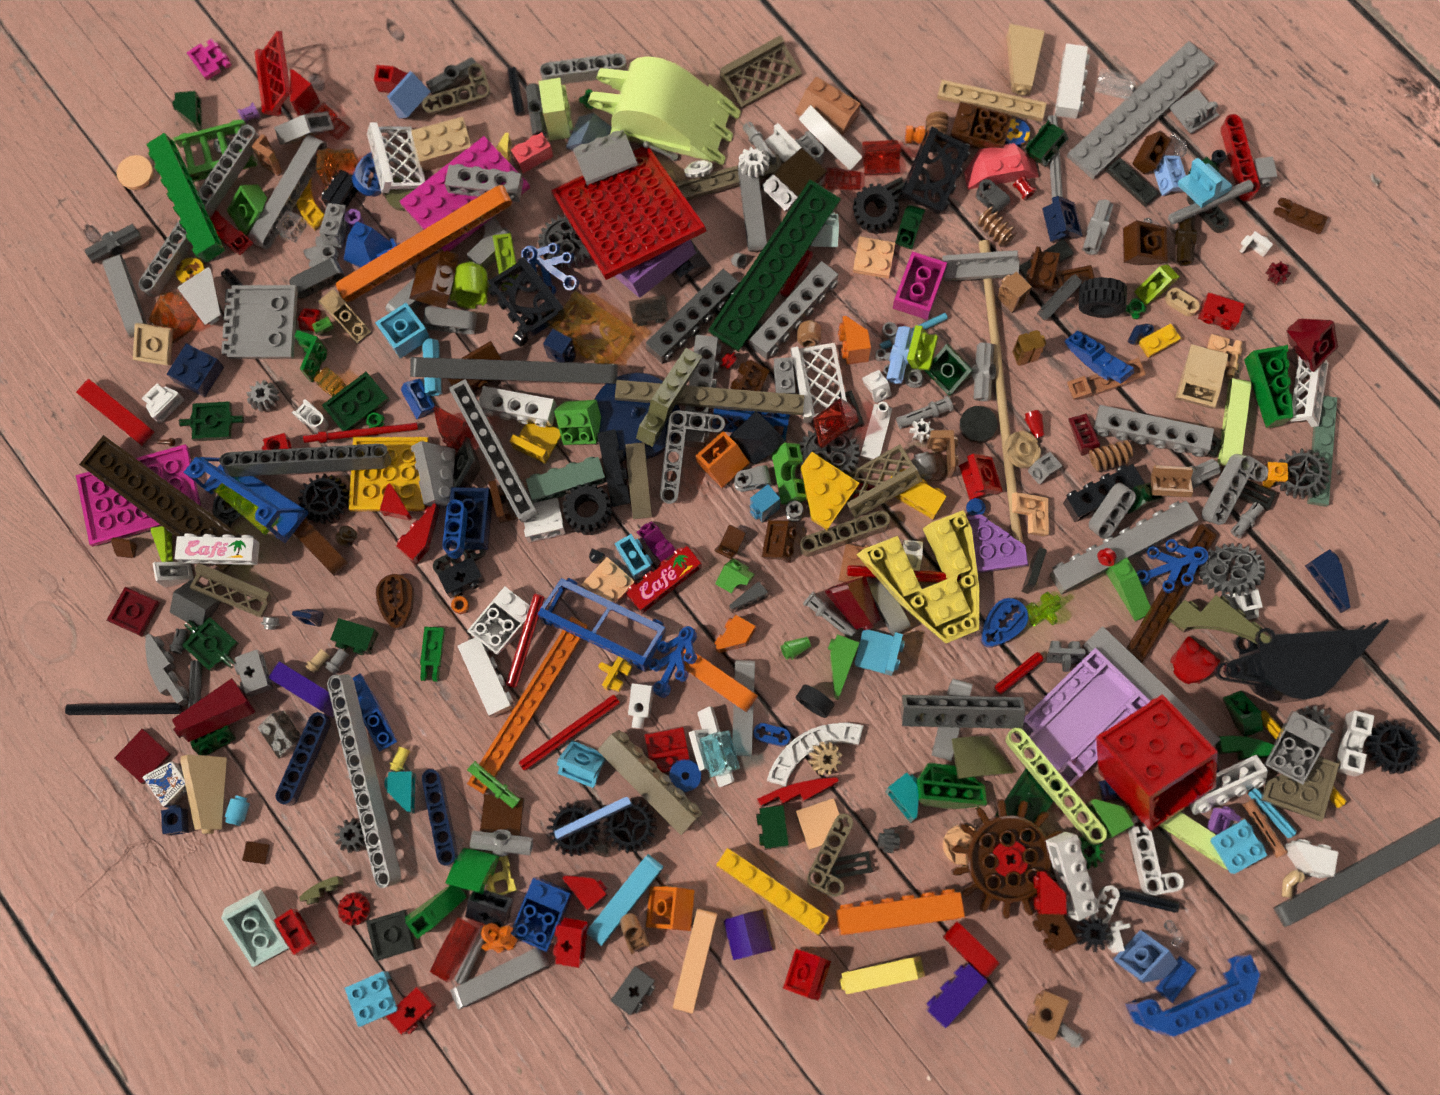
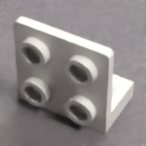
(546, 523)

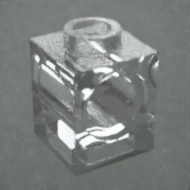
(287, 220)

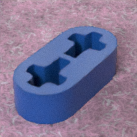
(773, 730)

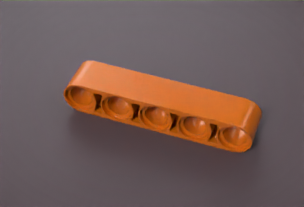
(721, 682)

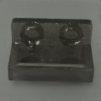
(649, 309)
(280, 733)

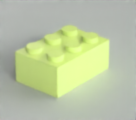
(556, 109)

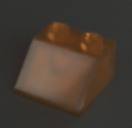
(174, 312)

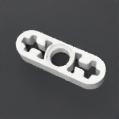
(1113, 901)

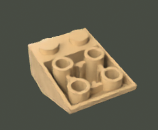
(1202, 377)

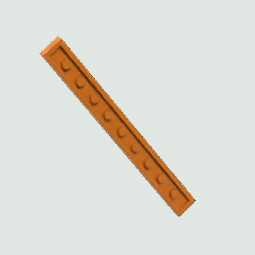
(527, 705)

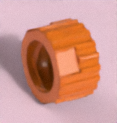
(465, 608)

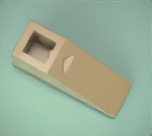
(344, 315)

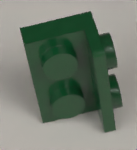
(213, 741)

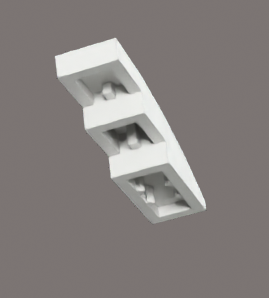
(830, 137)

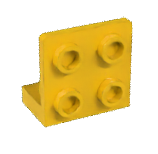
(536, 441)

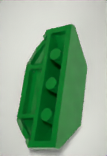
(942, 789)

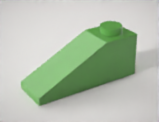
(1129, 588)
(841, 658)

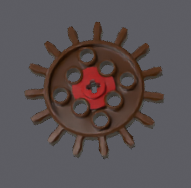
(1002, 868)

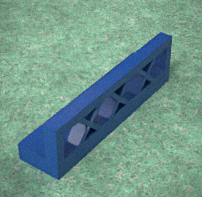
(773, 419)

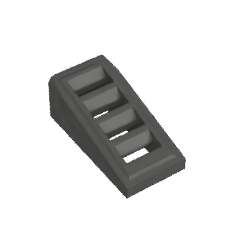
(751, 596)

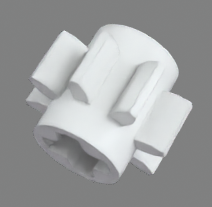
(920, 426)

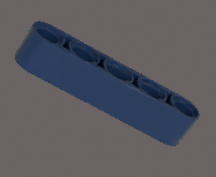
(301, 749)
(433, 810)

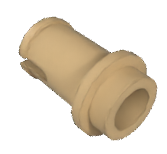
(317, 661)

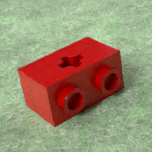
(1230, 311)
(571, 942)
(415, 999)

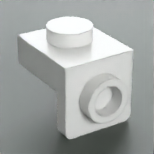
(1256, 242)
(877, 386)
(1116, 943)

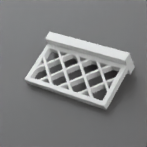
(382, 162)
(802, 379)

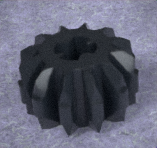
(1093, 942)

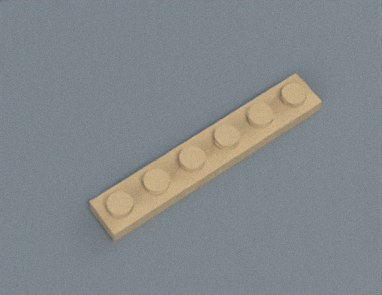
(992, 100)

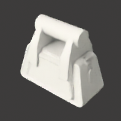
(163, 403)

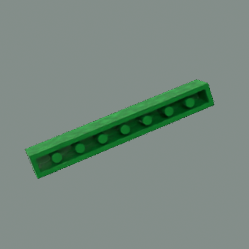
(185, 198)

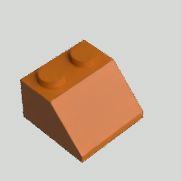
(670, 908)

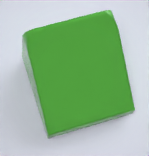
(323, 326)

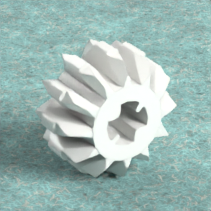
(753, 162)

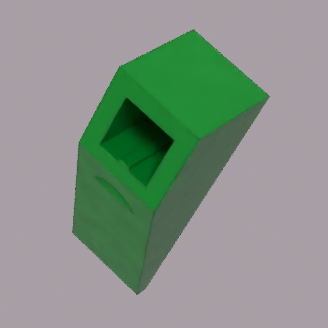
(434, 910)

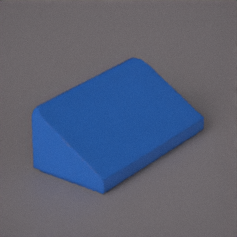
(417, 399)

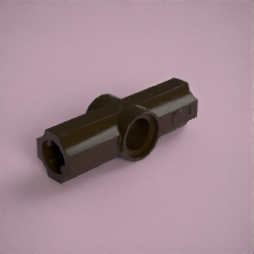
(1185, 240)

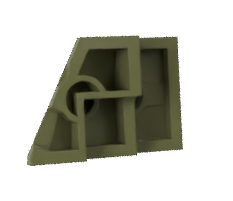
(978, 757)

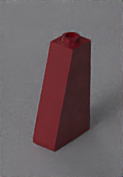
(213, 712)

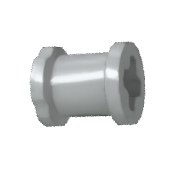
(793, 505)

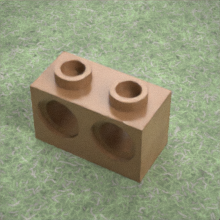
(1014, 291)

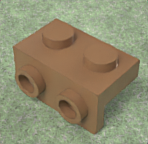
(1171, 481)

